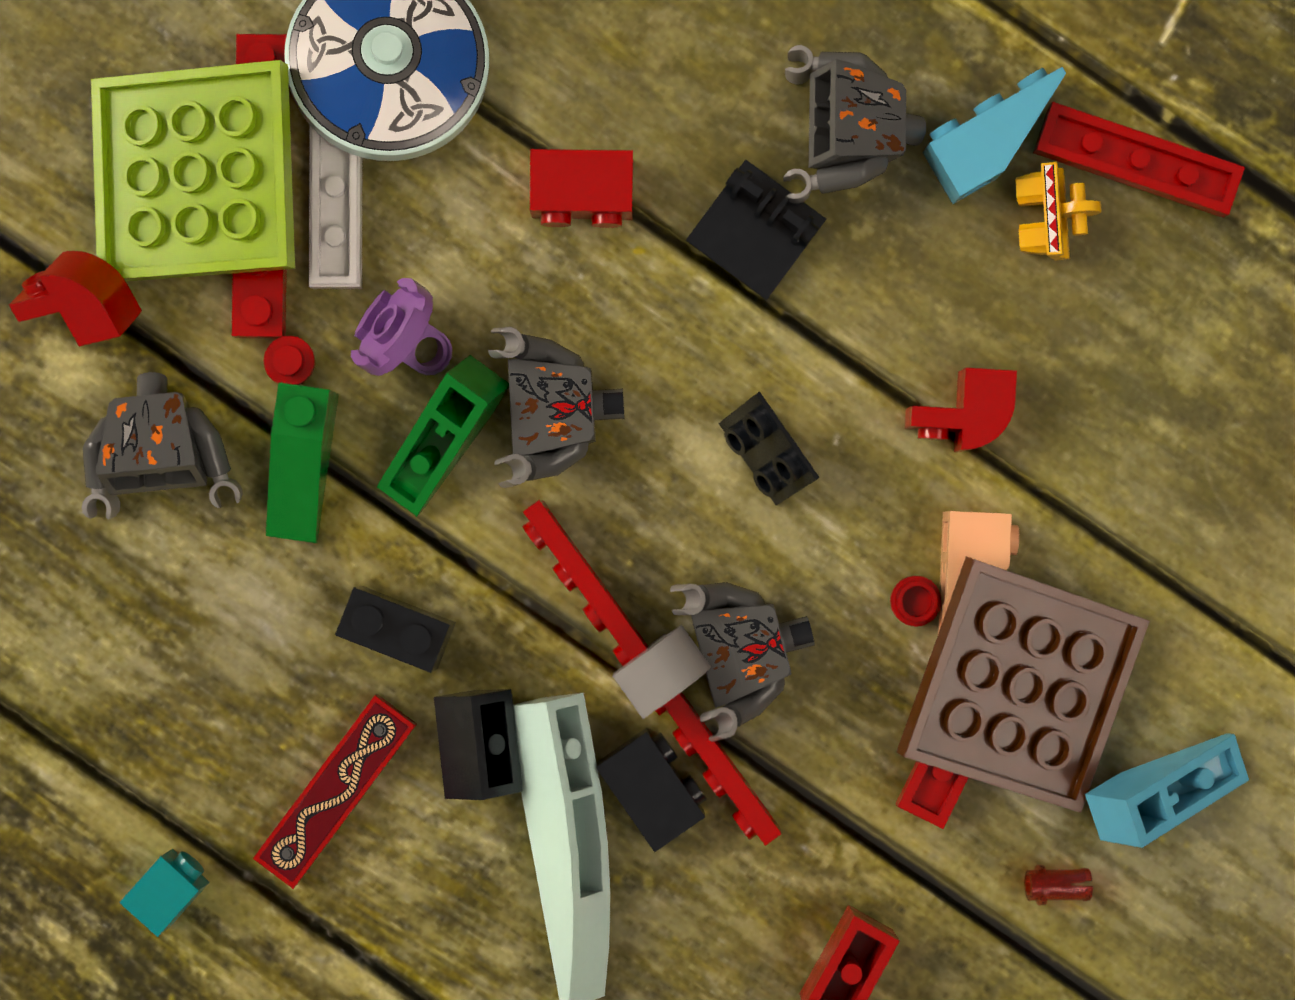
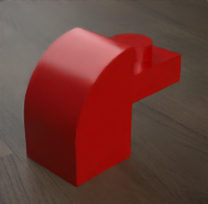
(85, 292)
(981, 410)

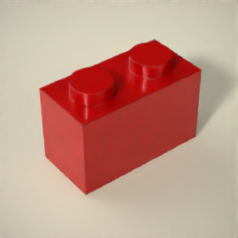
(581, 186)
(851, 959)

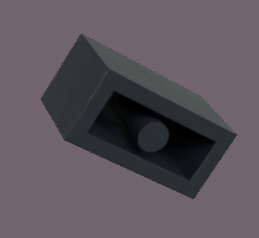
(395, 628)
(478, 744)
(652, 788)

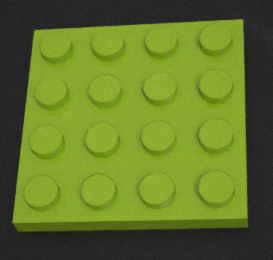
(194, 171)

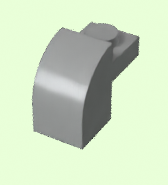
(661, 671)

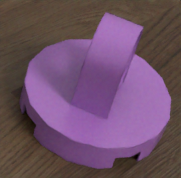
(395, 327)

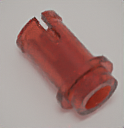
(1055, 884)

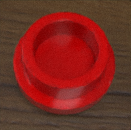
(289, 360)
(915, 601)

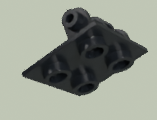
(755, 229)
(767, 449)

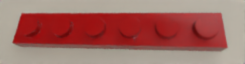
(260, 295)

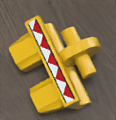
(1049, 189)

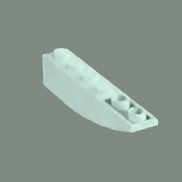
(567, 839)

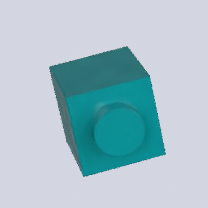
(165, 891)

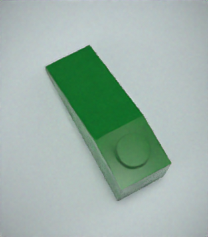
(443, 433)
(299, 460)

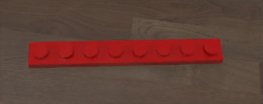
(606, 613)

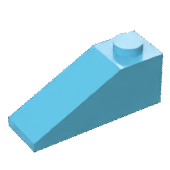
(1166, 791)

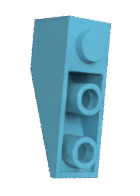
(982, 148)

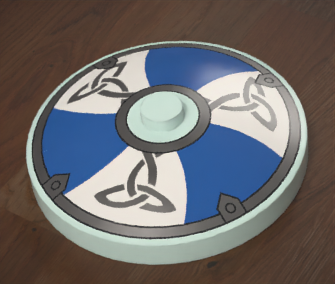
(387, 73)

